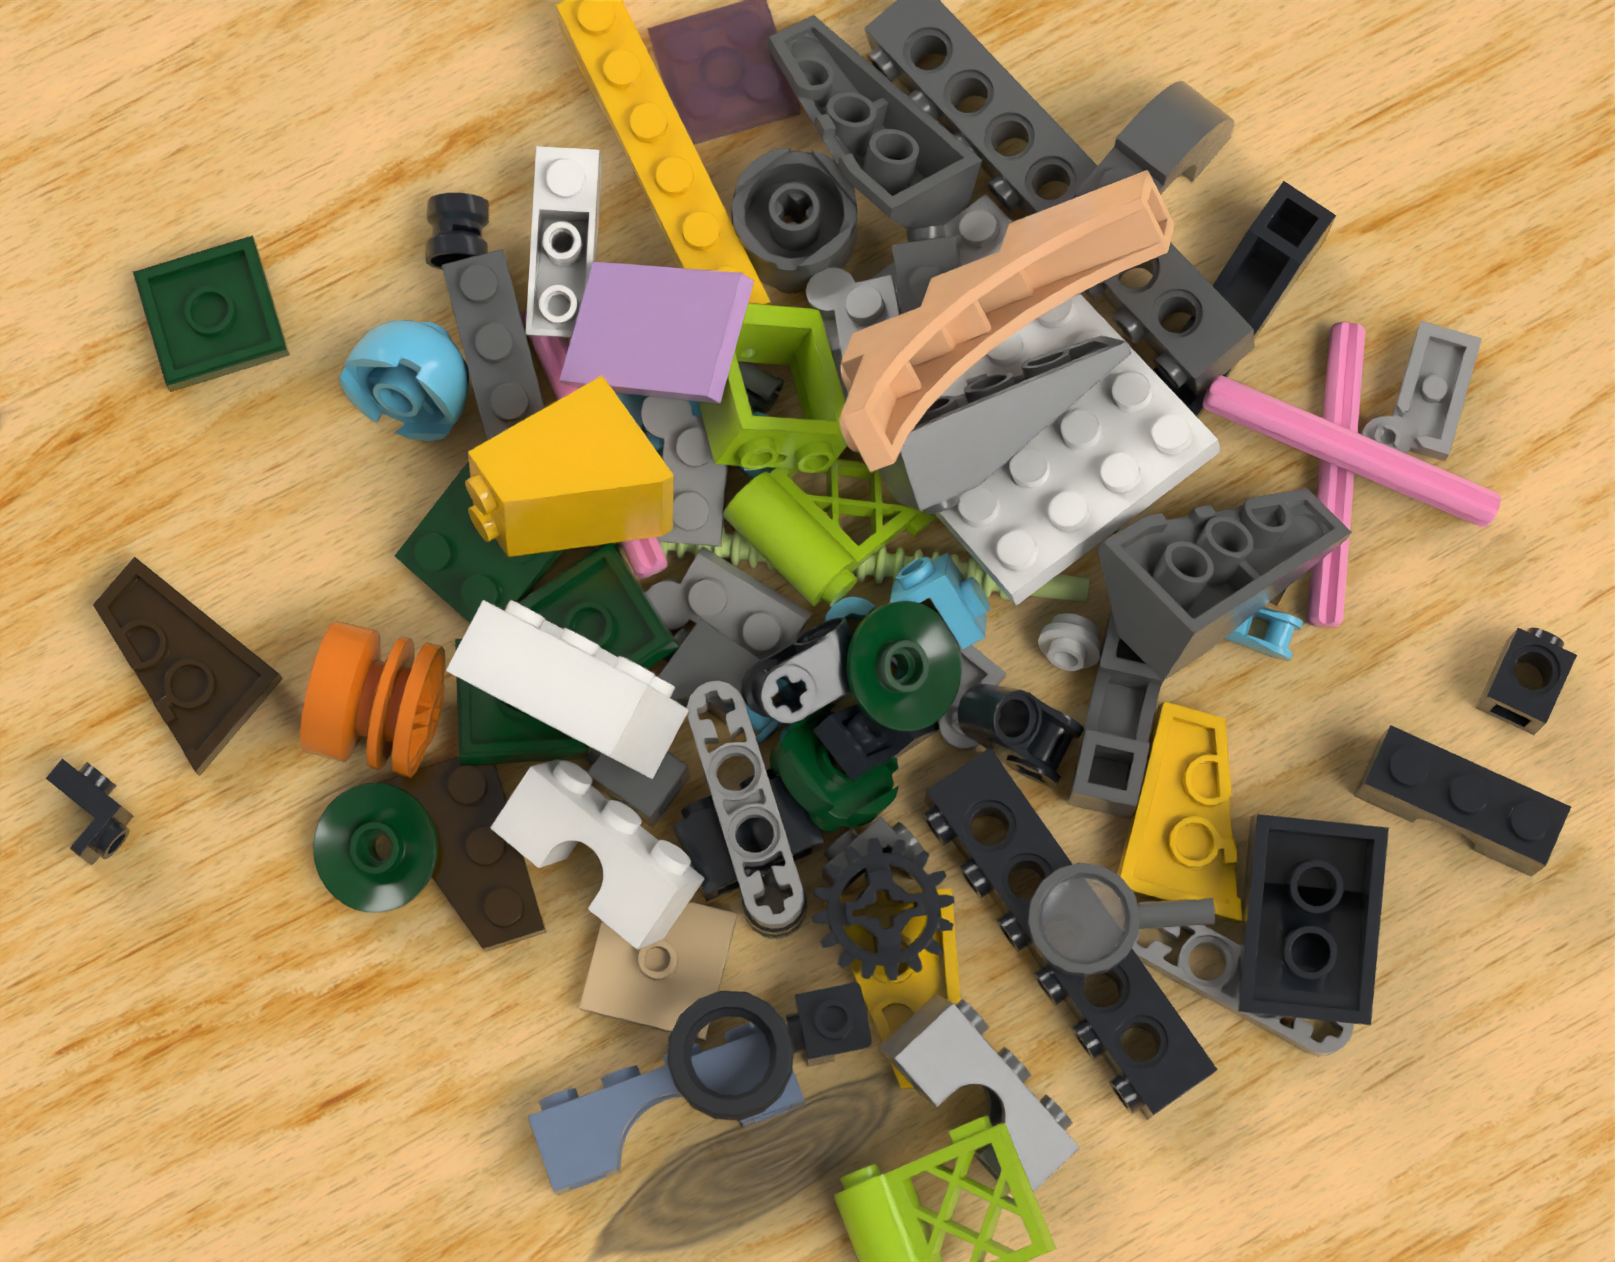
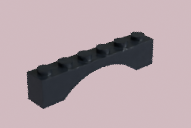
(1266, 265)

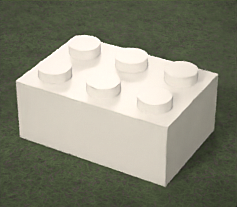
(570, 685)

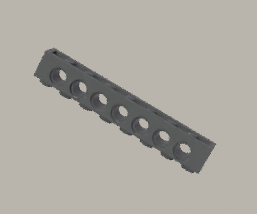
(926, 27)

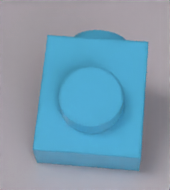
(957, 600)

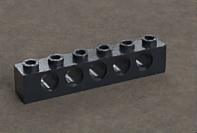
(987, 789)

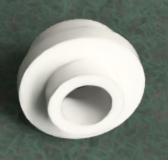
(1071, 642)

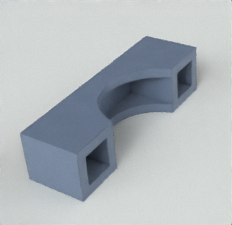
(586, 1134)

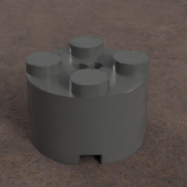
(796, 186)

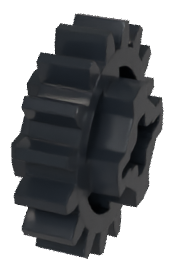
(887, 940)

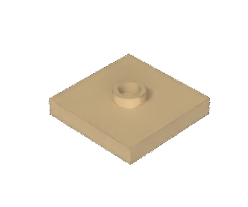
(662, 978)

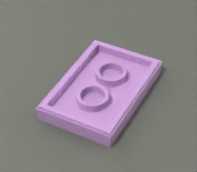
(657, 330)

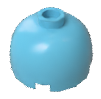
(409, 375)

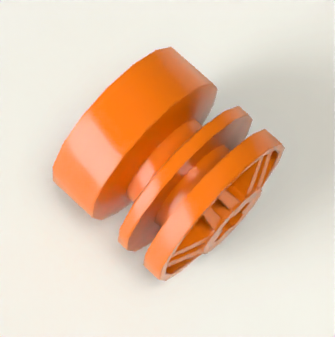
(360, 695)

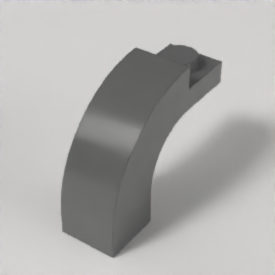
(1168, 138)

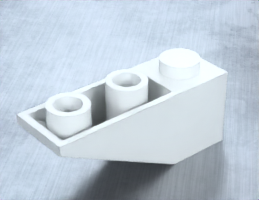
(562, 237)

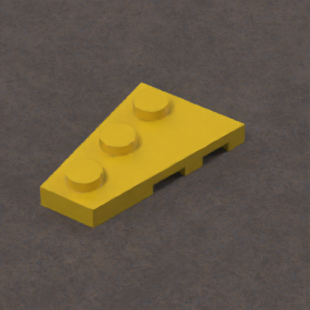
(1182, 821)
(898, 1000)

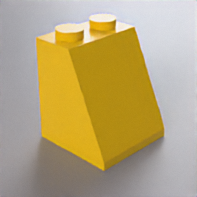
(570, 478)

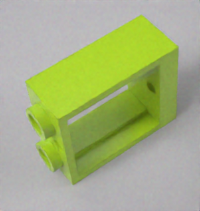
(810, 444)

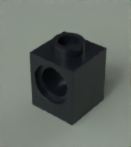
(1512, 702)

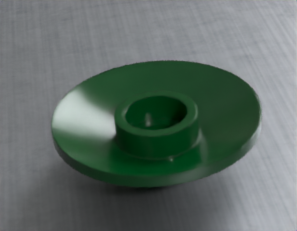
(926, 661)
(347, 851)

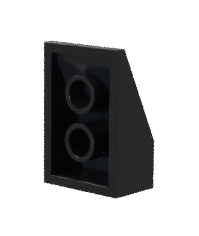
(1311, 918)

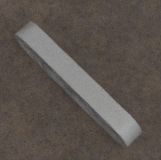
(751, 802)
(1225, 989)

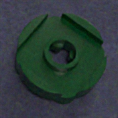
(820, 787)

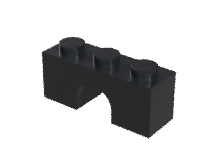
(1439, 786)

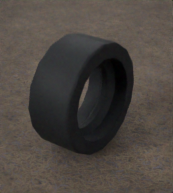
(730, 1005)

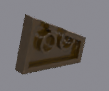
(186, 661)
(474, 865)

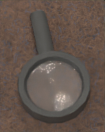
(1089, 918)

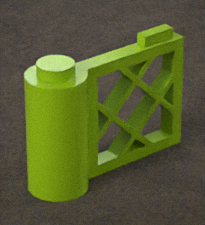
(807, 542)
(893, 1226)

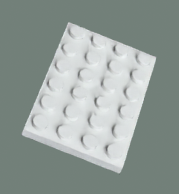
(1088, 467)

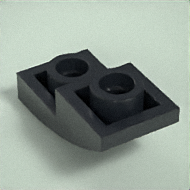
(864, 745)

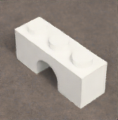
(643, 877)

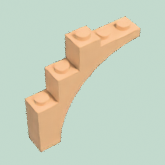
(1044, 260)

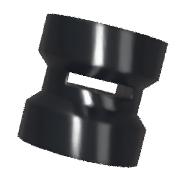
(456, 227)

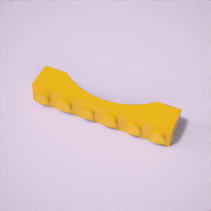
(653, 138)

